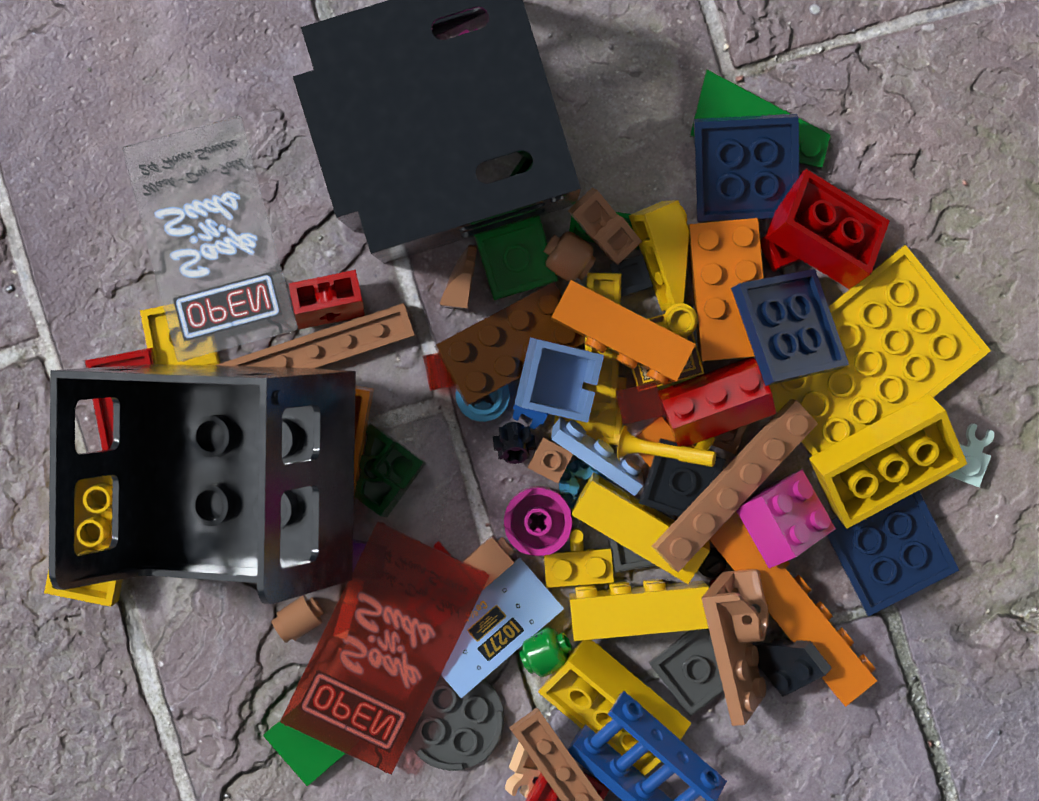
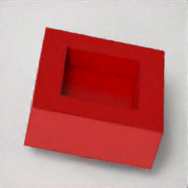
(776, 256)

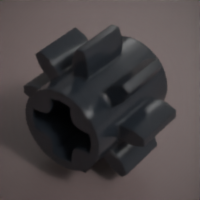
(514, 442)

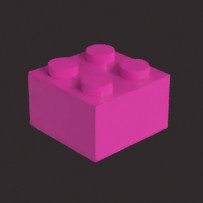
(785, 519)

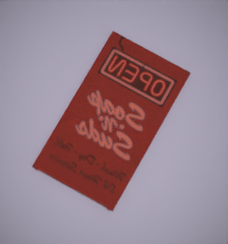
(384, 648)

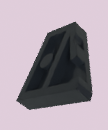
(791, 664)

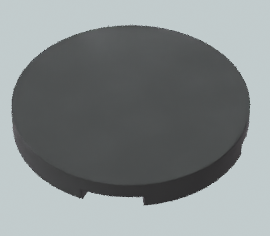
(457, 730)

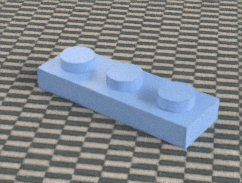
(598, 455)

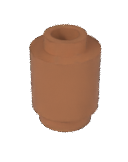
(298, 618)

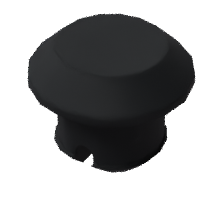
(713, 564)

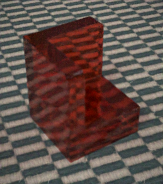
(639, 403)

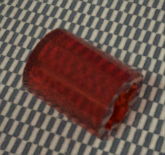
(436, 372)

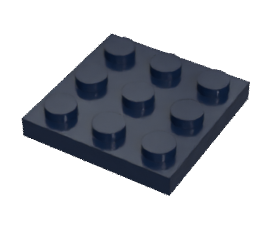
(744, 165)
(789, 326)
(892, 553)

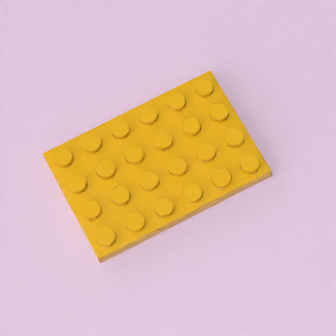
(899, 347)

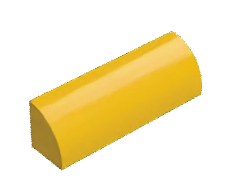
(630, 523)

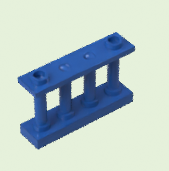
(618, 771)

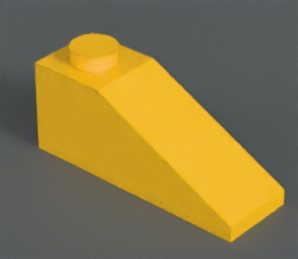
(664, 248)

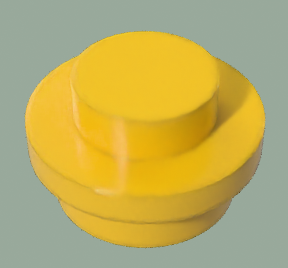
(680, 319)

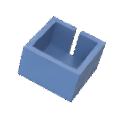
(555, 377)

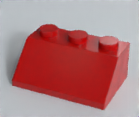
(828, 230)
(717, 402)

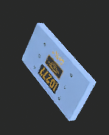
(500, 622)

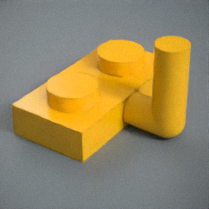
(578, 565)

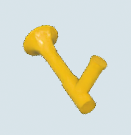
(699, 455)

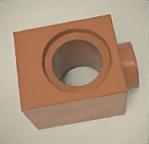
(550, 460)
(493, 557)

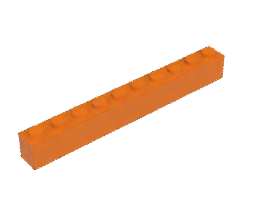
(786, 597)

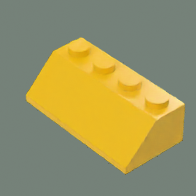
(589, 688)

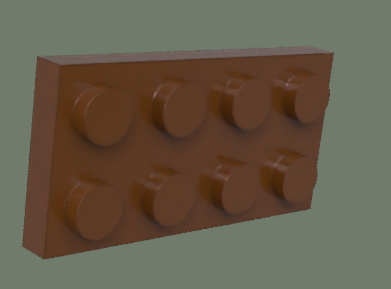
(496, 347)

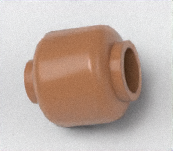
(569, 256)

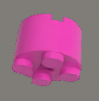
(537, 540)

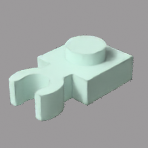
(976, 459)

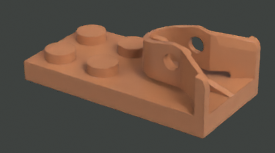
(732, 629)

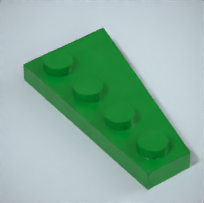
(725, 99)

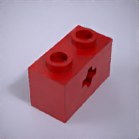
(326, 299)

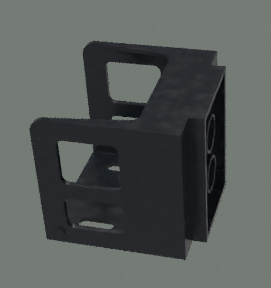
(415, 115)
(211, 475)

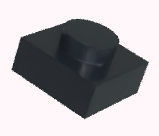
(633, 275)

